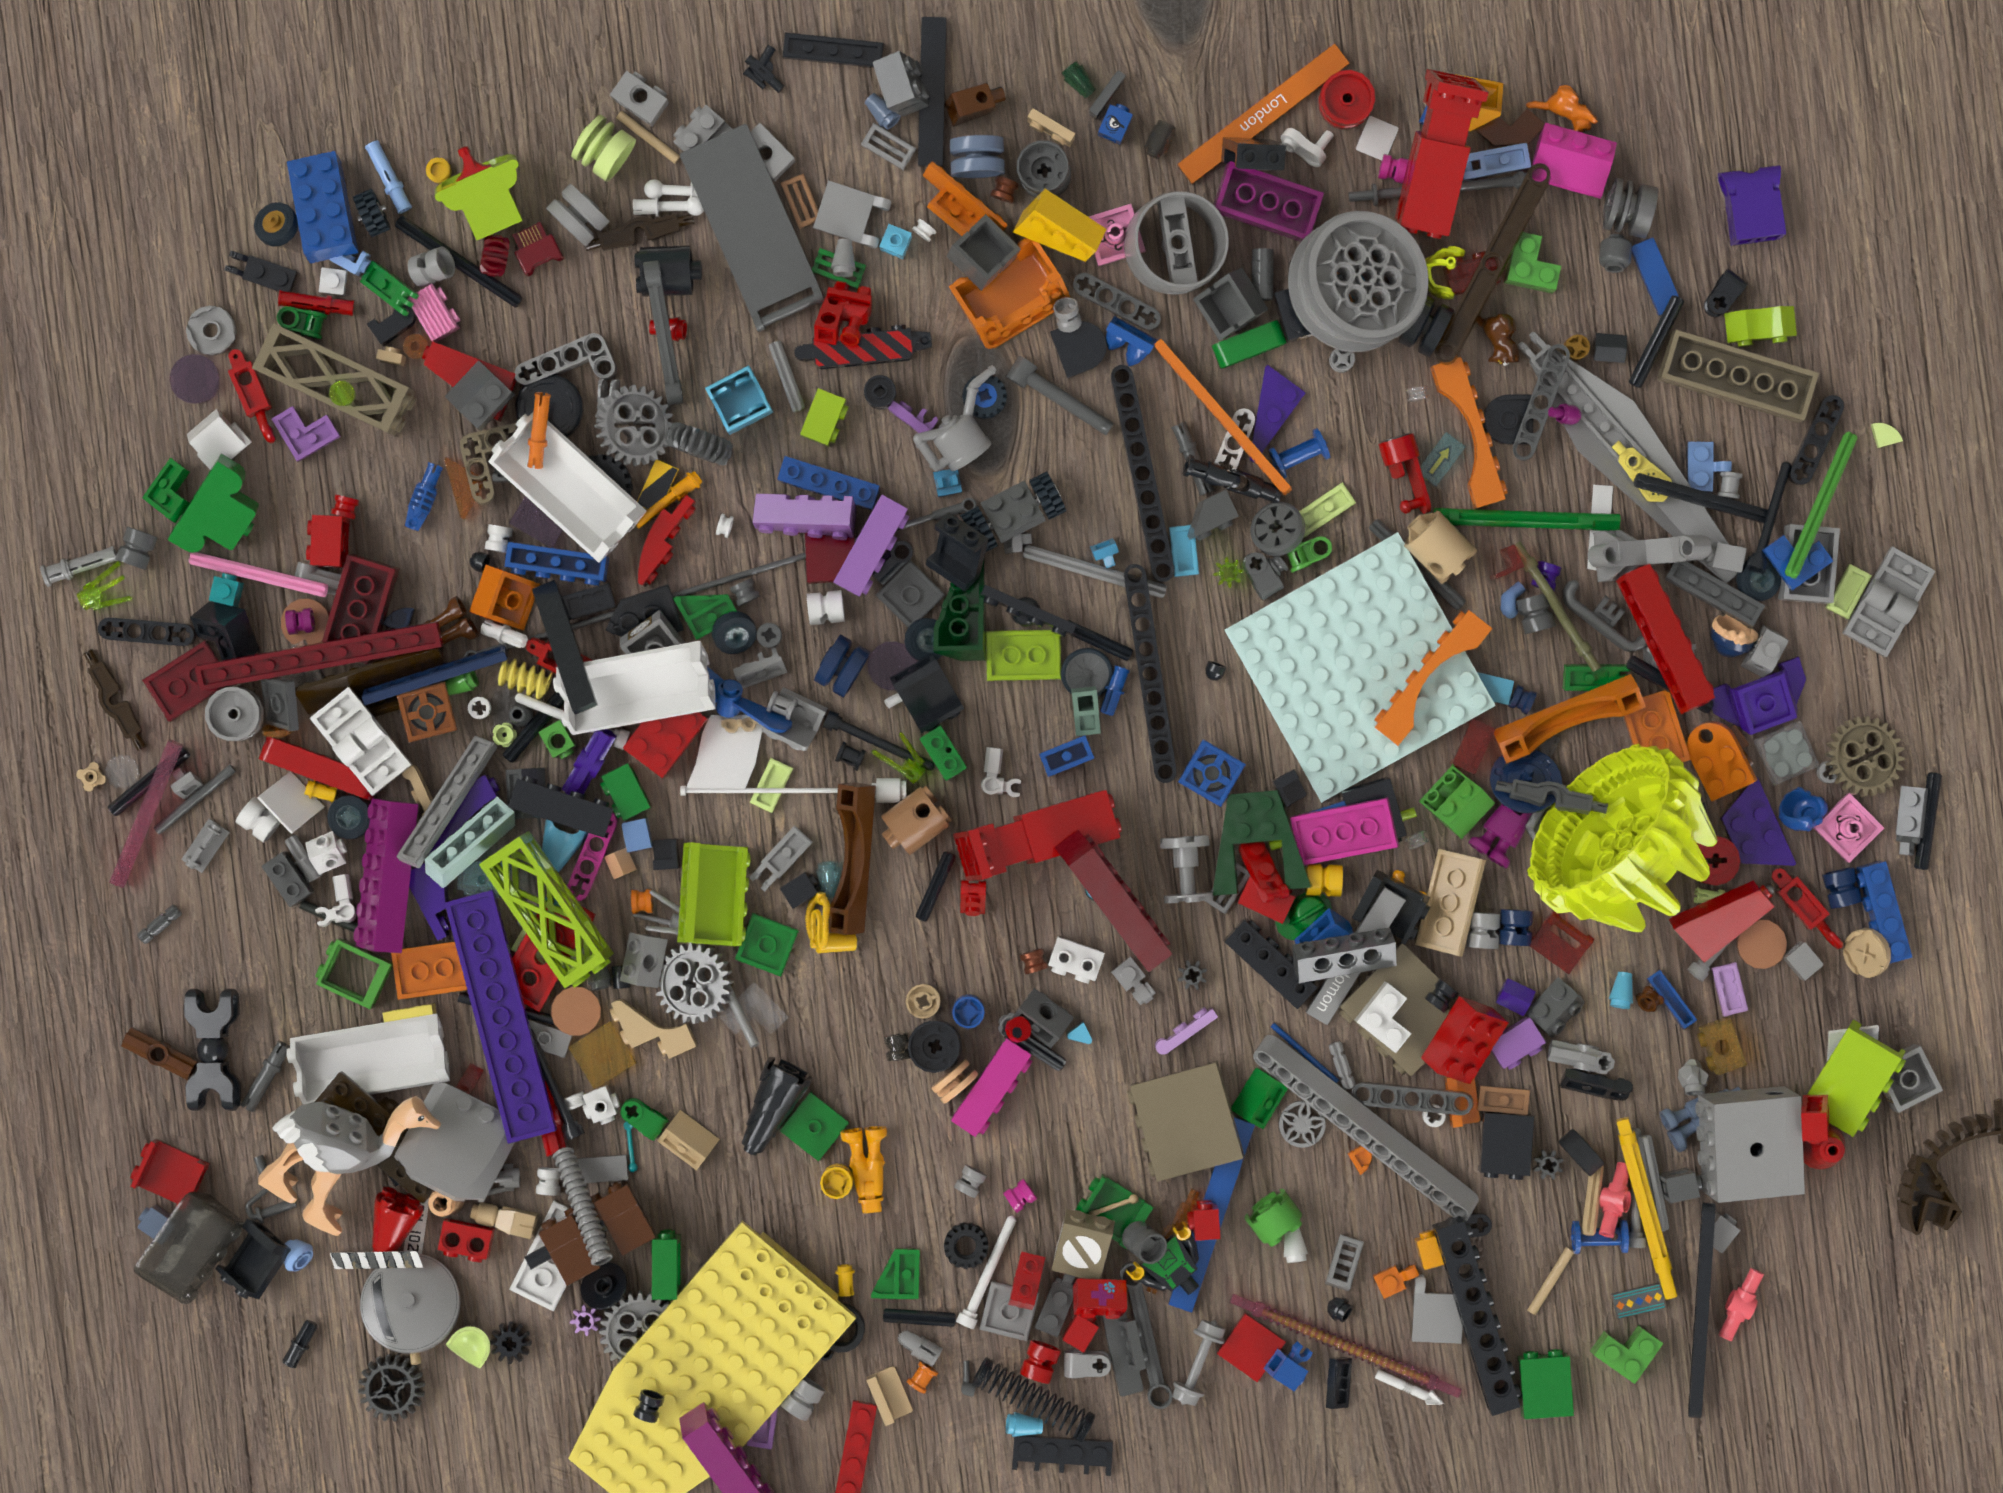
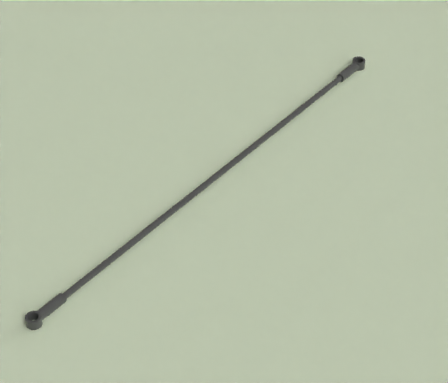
(937, 515)

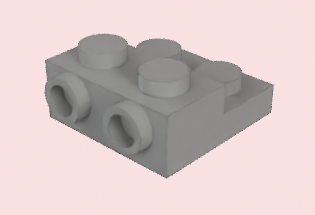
(703, 127)

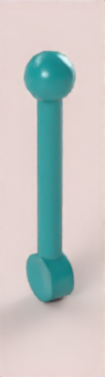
(632, 1166)

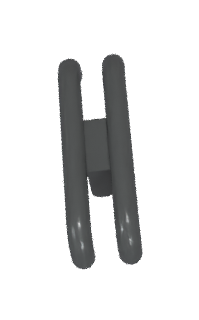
(1601, 618)

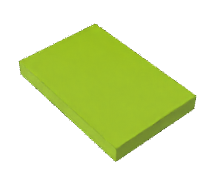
(1023, 655)

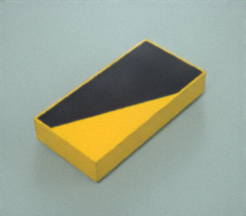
(657, 484)

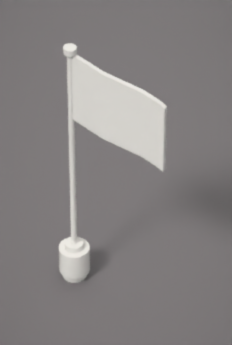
(729, 759)

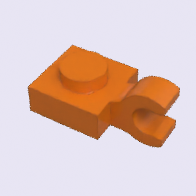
(1392, 1281)

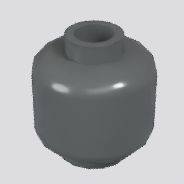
(1615, 253)

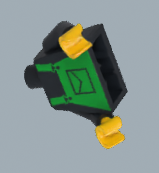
(1174, 1267)

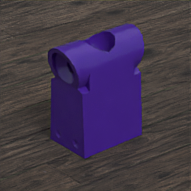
(1753, 205)

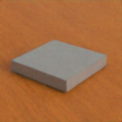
(1005, 1318)

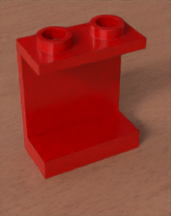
(168, 1171)

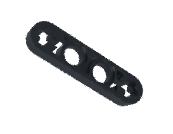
(1819, 442)
(146, 631)

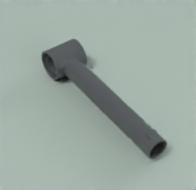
(1024, 374)

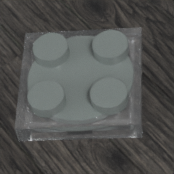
(1786, 753)

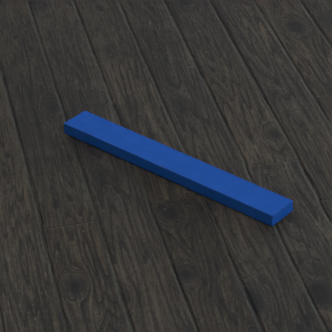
(1219, 1192)

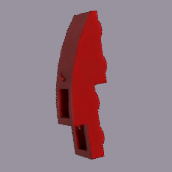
(656, 549)

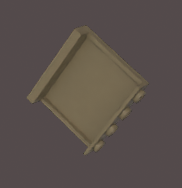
(1416, 1014)
(1186, 1121)

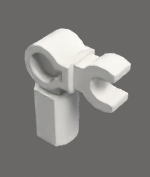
(991, 783)
(345, 911)

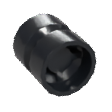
(880, 392)

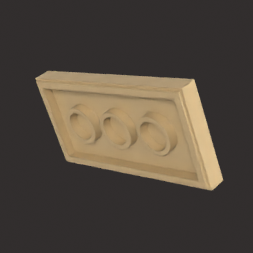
(1452, 902)

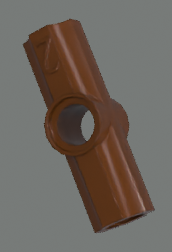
(145, 1047)

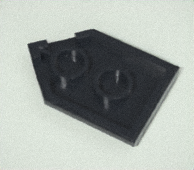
(639, 607)

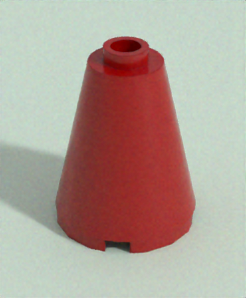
(1826, 1153)

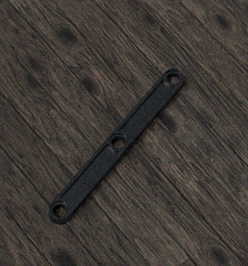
(1701, 1310)

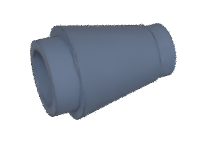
(878, 108)

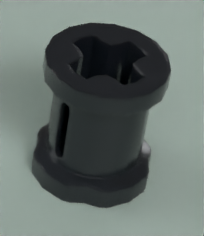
(850, 756)

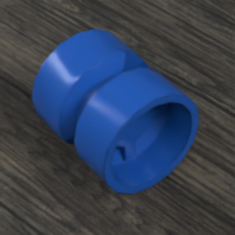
(968, 1011)

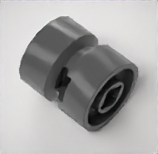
(136, 548)
(1535, 613)
(1144, 1242)

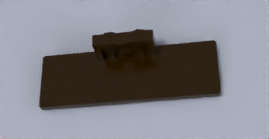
(319, 693)
(349, 1095)

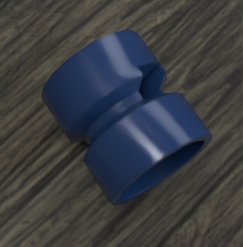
(1842, 887)
(1516, 918)

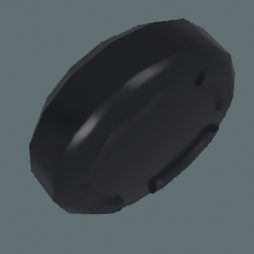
(565, 404)

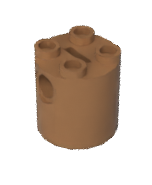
(908, 827)

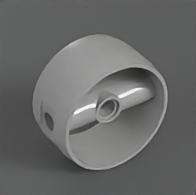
(1179, 261)

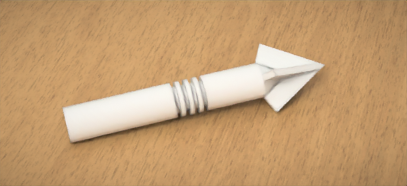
(1429, 1396)

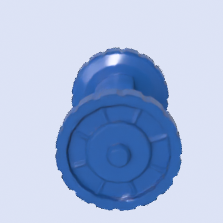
(1300, 453)
(1579, 1239)

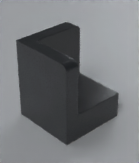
(1289, 787)
(666, 854)

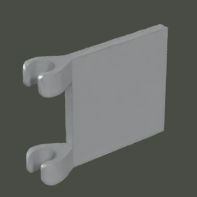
(846, 213)
(1434, 1316)

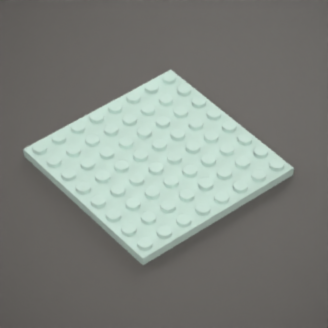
(1341, 652)

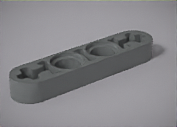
(1118, 298)

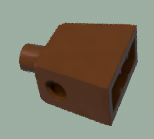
(964, 107)

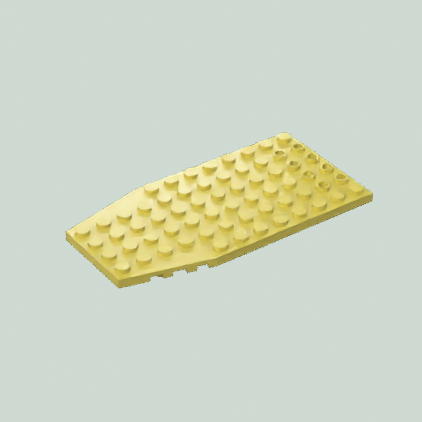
(730, 1340)

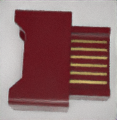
(536, 248)

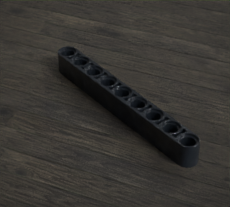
(1136, 462)
(1155, 684)

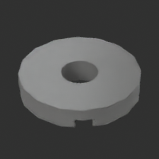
(221, 341)

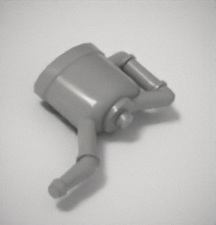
(958, 437)

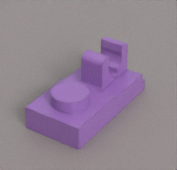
(903, 412)

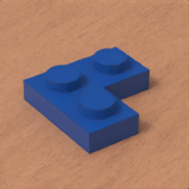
(1780, 552)

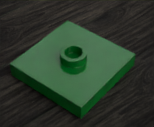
(767, 944)
(814, 1126)

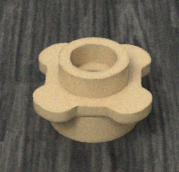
(98, 777)

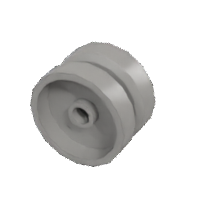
(579, 212)
(225, 702)

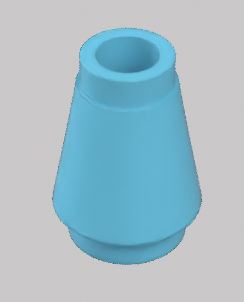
(1622, 991)
(1022, 1425)

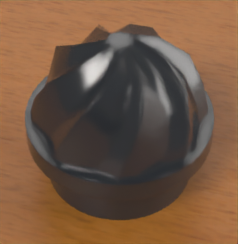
(1339, 1309)

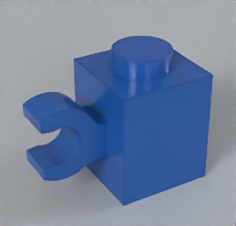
(1287, 1367)

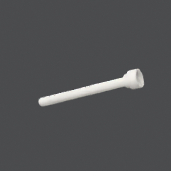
(622, 734)
(968, 1316)

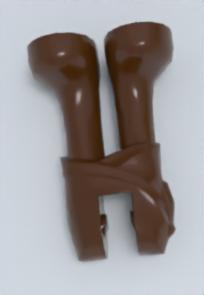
(464, 628)

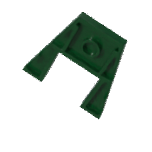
(1257, 819)

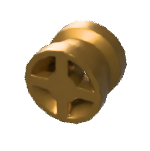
(1578, 343)

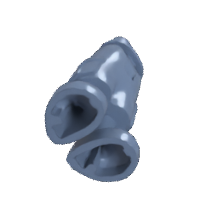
(1671, 1119)

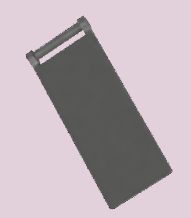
(751, 224)

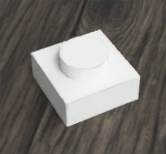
(333, 281)

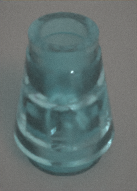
(828, 877)

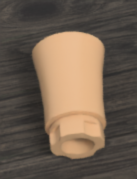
(440, 1209)

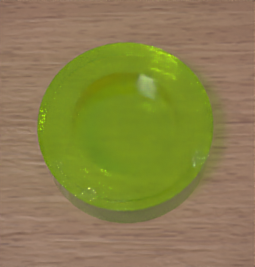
(342, 393)

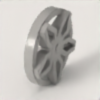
(1301, 1124)

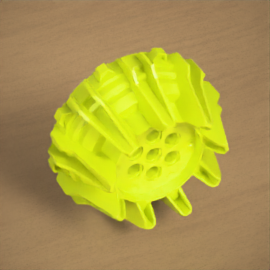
(1624, 857)

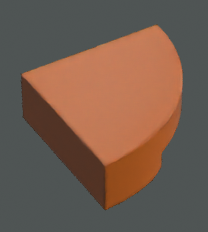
(1361, 1158)

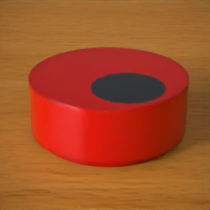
(1018, 1029)

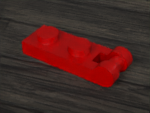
(1263, 871)
(973, 898)

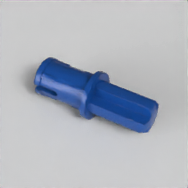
(1114, 690)

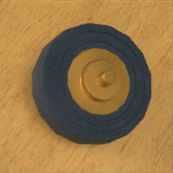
(276, 224)

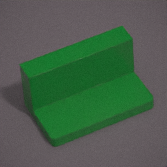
(1259, 1098)

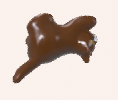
(1499, 332)

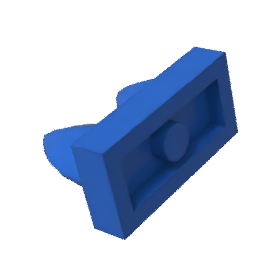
(1139, 342)

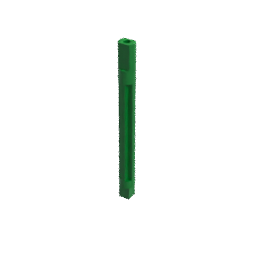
(1532, 519)

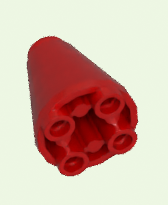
(393, 1219)

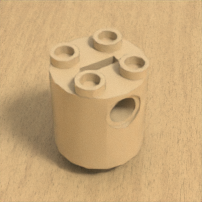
(1438, 545)

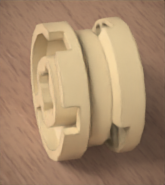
(923, 1001)

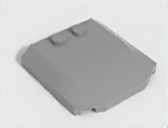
(463, 1153)

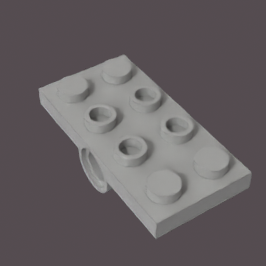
(1888, 602)

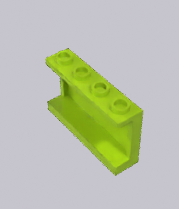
(713, 894)
(1856, 1077)

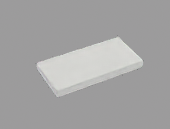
(544, 1283)

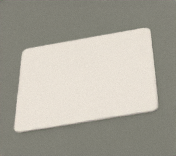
(1377, 138)

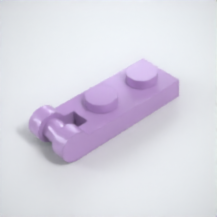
(1185, 1031)

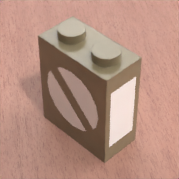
(1083, 1245)

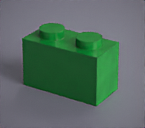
(626, 792)

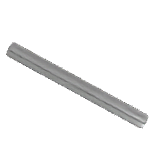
(1088, 569)

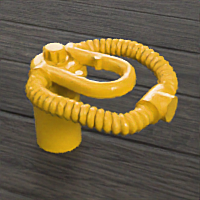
(823, 940)

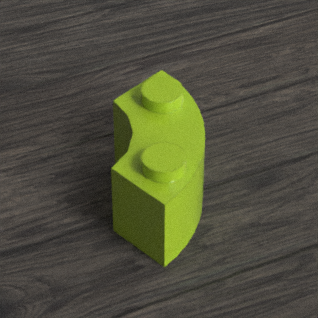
(1760, 325)

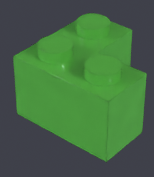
(1526, 271)
(1627, 1359)

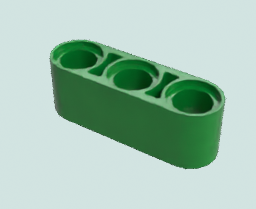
(1249, 344)

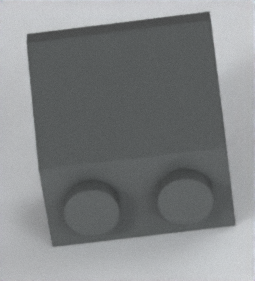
(479, 395)

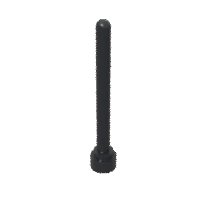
(1758, 561)
(835, 722)
(571, 1127)

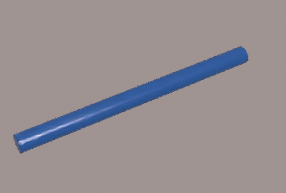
(1303, 1052)

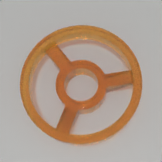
(275, 732)

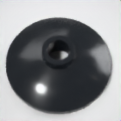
(595, 1283)

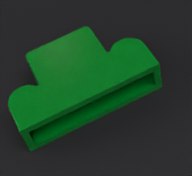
(216, 510)

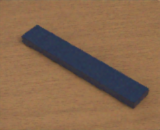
(434, 674)

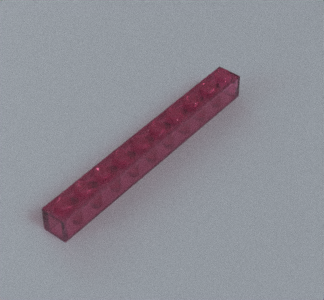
(146, 813)

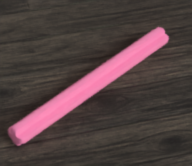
(259, 574)

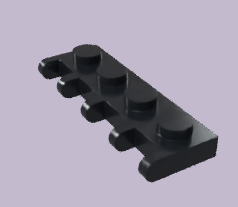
(1062, 1451)

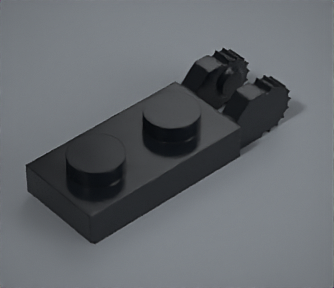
(263, 273)
(1596, 1085)

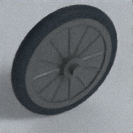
(1086, 669)

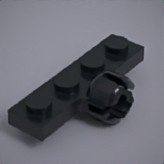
(1027, 611)

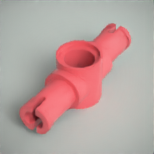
(1614, 1200)
(1741, 1304)

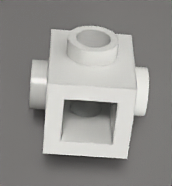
(326, 852)
(604, 1096)

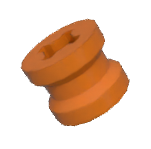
(641, 901)

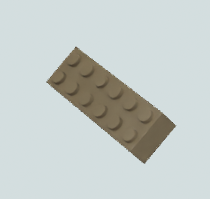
(1737, 376)

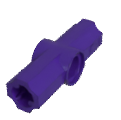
(589, 761)

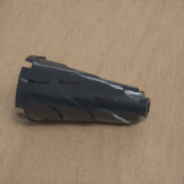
(775, 1099)

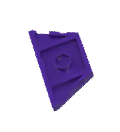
(1755, 829)

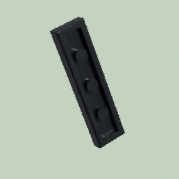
(831, 50)

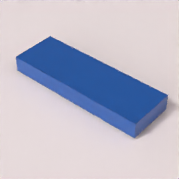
(1654, 273)

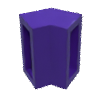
(1515, 997)

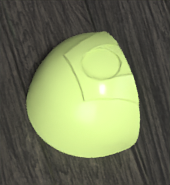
(470, 1345)

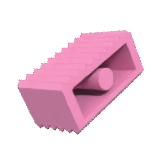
(434, 313)

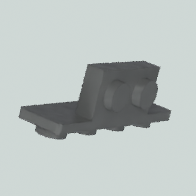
(1125, 1353)

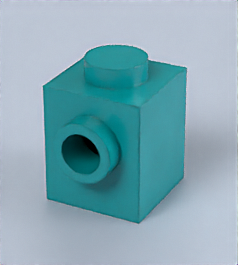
(226, 590)

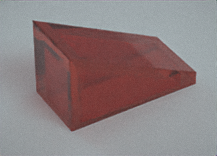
(470, 1079)

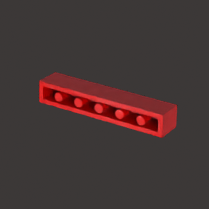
(1666, 638)

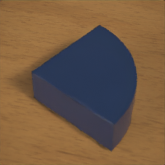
(400, 618)

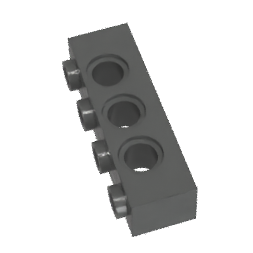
(1344, 955)

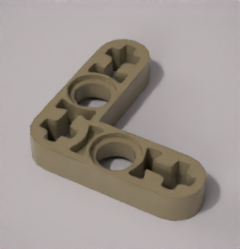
(483, 448)

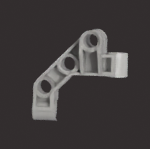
(1620, 553)

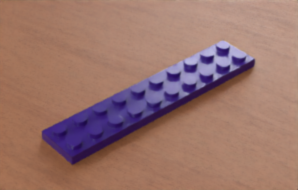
(500, 1016)

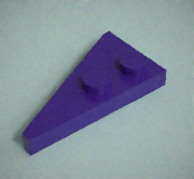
(1276, 403)

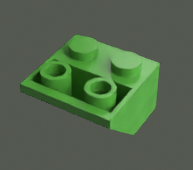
(1457, 802)

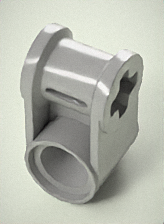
(1081, 1364)

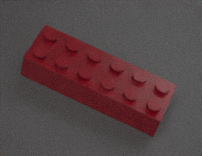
(1115, 899)

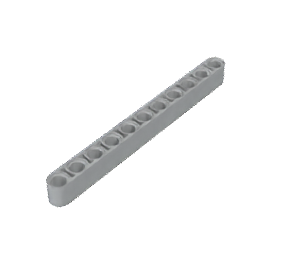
(1365, 1127)

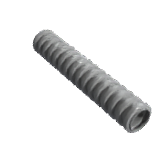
(582, 1206)

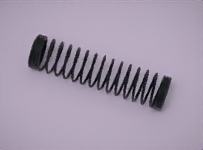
(986, 1367)

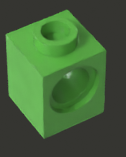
(548, 734)

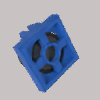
(1211, 773)

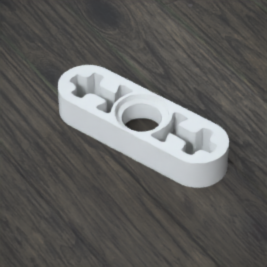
(1246, 428)

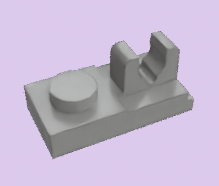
(759, 671)

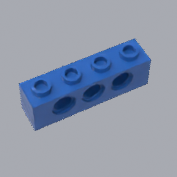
(828, 482)

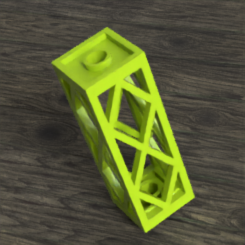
(537, 929)

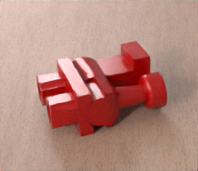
(843, 306)

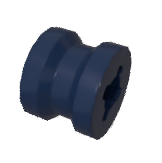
(1522, 699)

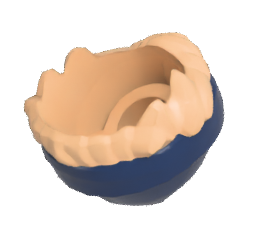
(1731, 636)

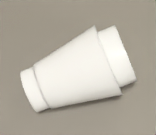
(1294, 1247)

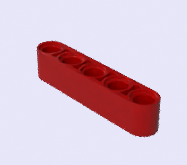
(312, 766)

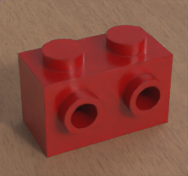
(1204, 1220)

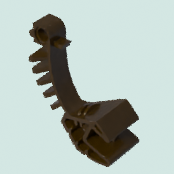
(1923, 1190)

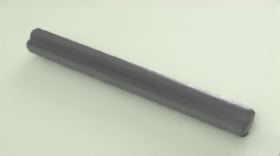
(1443, 590)

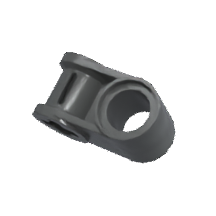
(1263, 580)

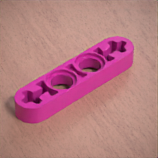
(594, 856)

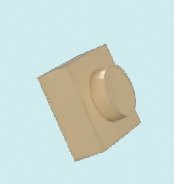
(391, 355)

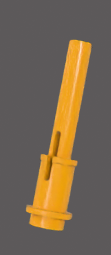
(677, 492)

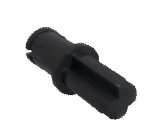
(300, 1344)

